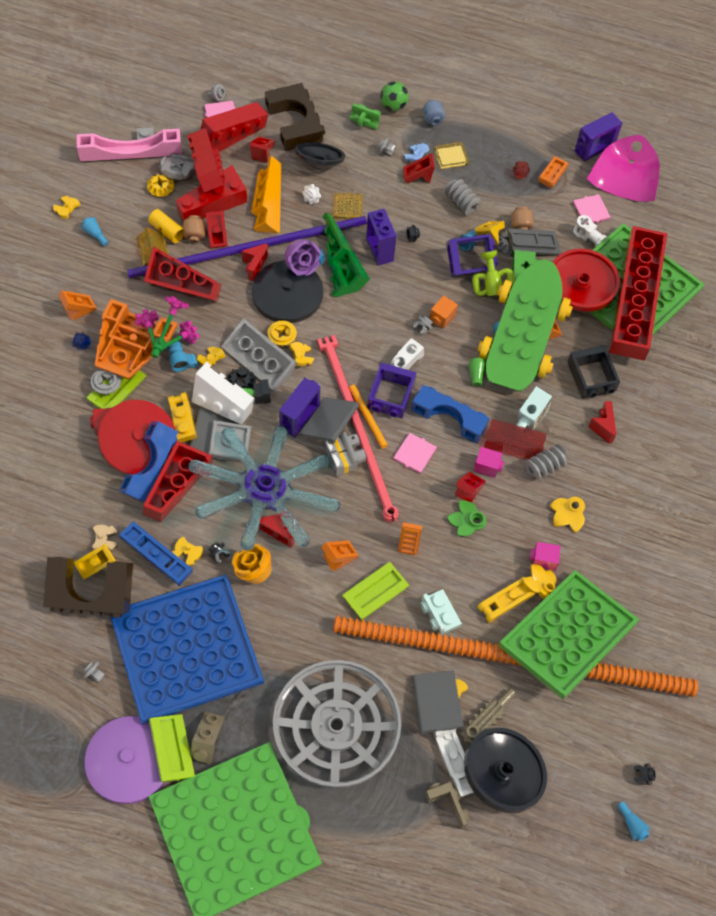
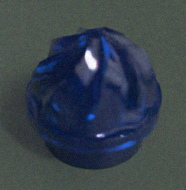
(81, 341)

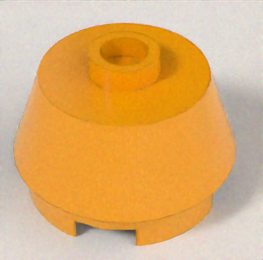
(253, 565)

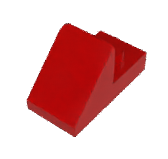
(260, 148)
(420, 168)
(216, 228)
(255, 259)
(605, 424)
(469, 486)
(274, 527)

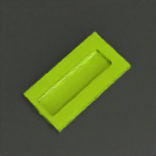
(126, 387)
(375, 591)
(171, 748)

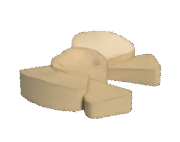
(102, 532)

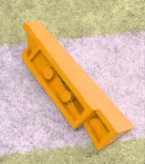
(267, 198)

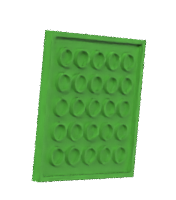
(675, 288)
(234, 831)

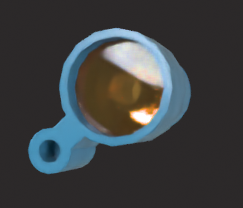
(180, 360)

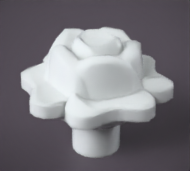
(311, 194)

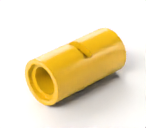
(166, 226)

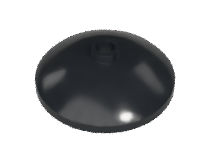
(319, 155)

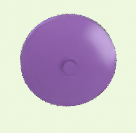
(123, 761)

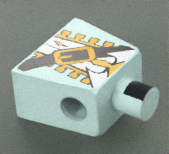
(534, 408)

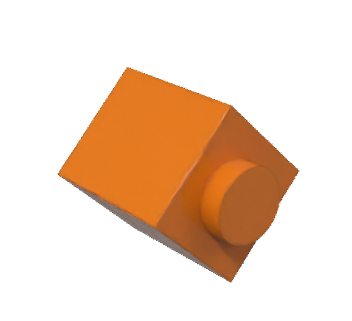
(443, 312)

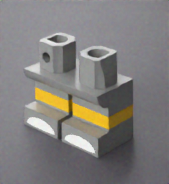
(342, 455)

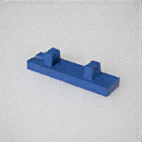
(156, 553)

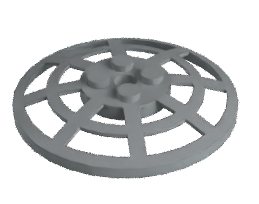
(339, 710)

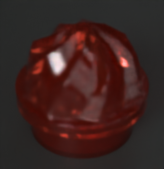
(521, 169)

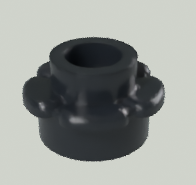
(412, 233)

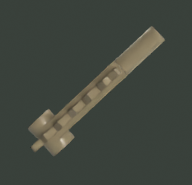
(487, 717)

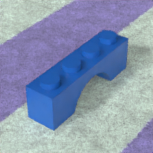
(430, 402)
(160, 440)

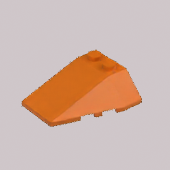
(123, 344)

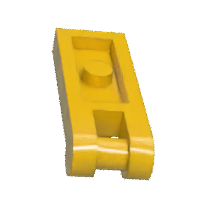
(182, 417)
(505, 600)

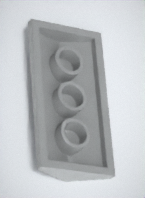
(259, 354)

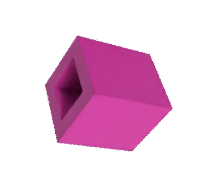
(488, 462)
(545, 555)

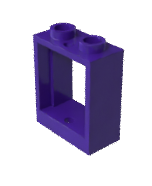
(597, 136)
(381, 235)
(453, 255)
(395, 375)
(300, 407)

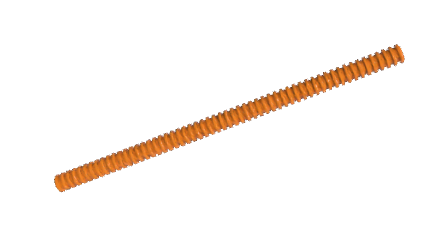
(494, 652)

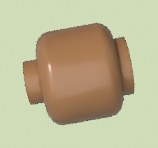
(522, 218)
(194, 228)

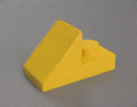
(492, 228)
(94, 561)

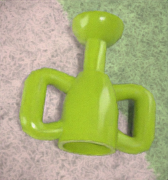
(492, 277)

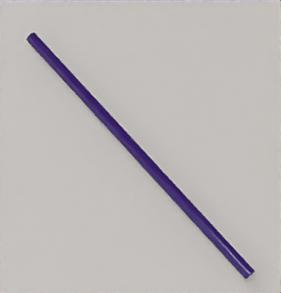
(271, 241)

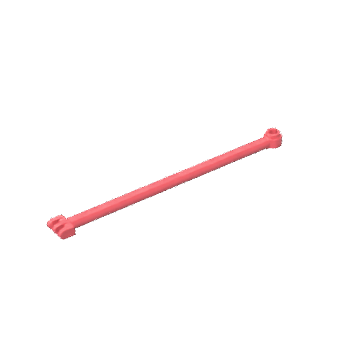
(358, 427)

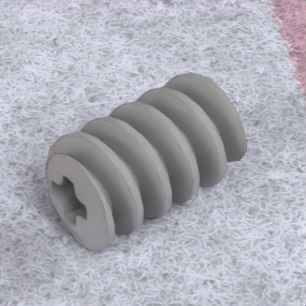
(462, 196)
(546, 461)

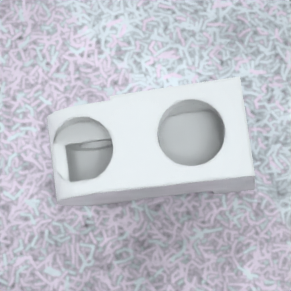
(408, 355)

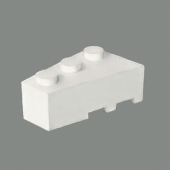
(220, 395)

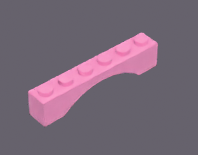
(94, 147)

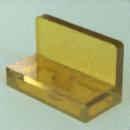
(147, 240)

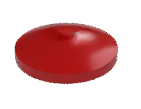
(587, 279)
(123, 434)

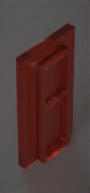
(514, 439)

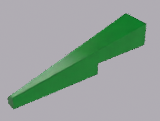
(347, 271)

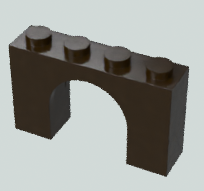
(295, 99)
(61, 595)

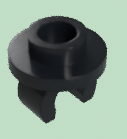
(215, 550)
(648, 774)

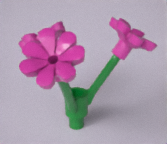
(148, 320)

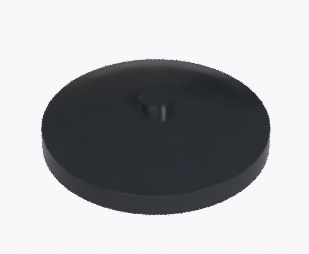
(284, 295)
(505, 770)

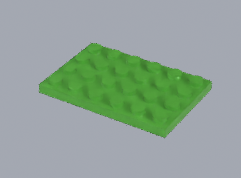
(568, 634)

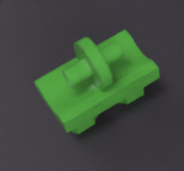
(365, 116)

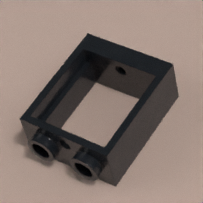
(589, 356)

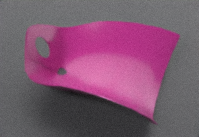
(627, 180)

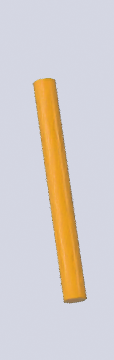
(367, 415)

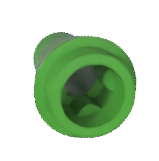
(477, 369)

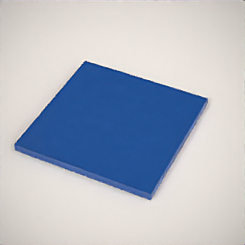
(186, 649)

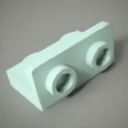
(440, 612)

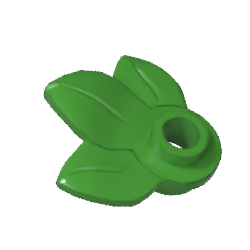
(465, 517)

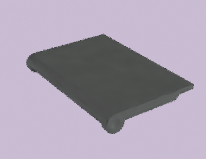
(329, 419)
(203, 428)
(437, 702)

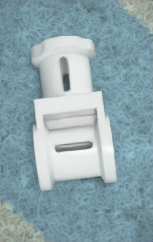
(588, 231)

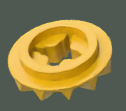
(154, 188)
(280, 327)

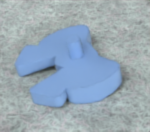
(419, 151)

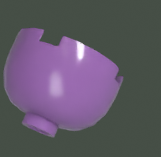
(302, 257)

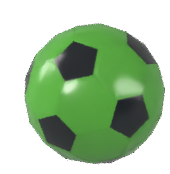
(394, 96)

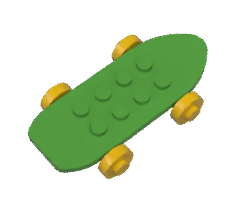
(525, 327)

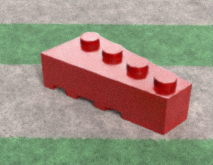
(235, 125)
(206, 160)
(221, 198)
(174, 275)
(173, 481)

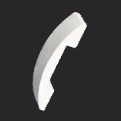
(453, 758)

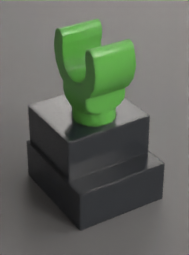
(260, 392)

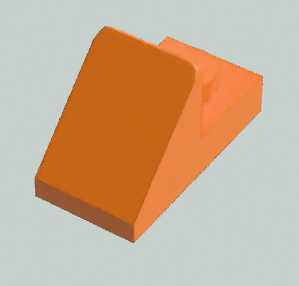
(76, 304)
(339, 553)

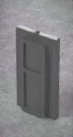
(534, 241)

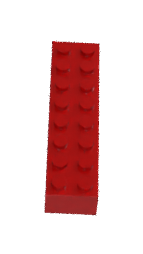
(638, 293)

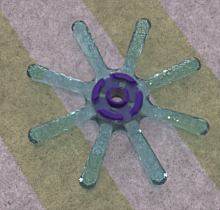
(262, 497)

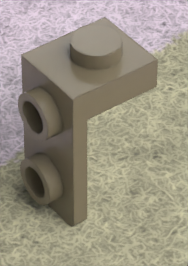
(205, 737)
(440, 791)

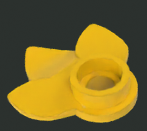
(567, 515)
(541, 581)

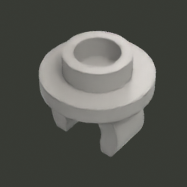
(218, 92)
(387, 147)
(425, 322)
(95, 673)

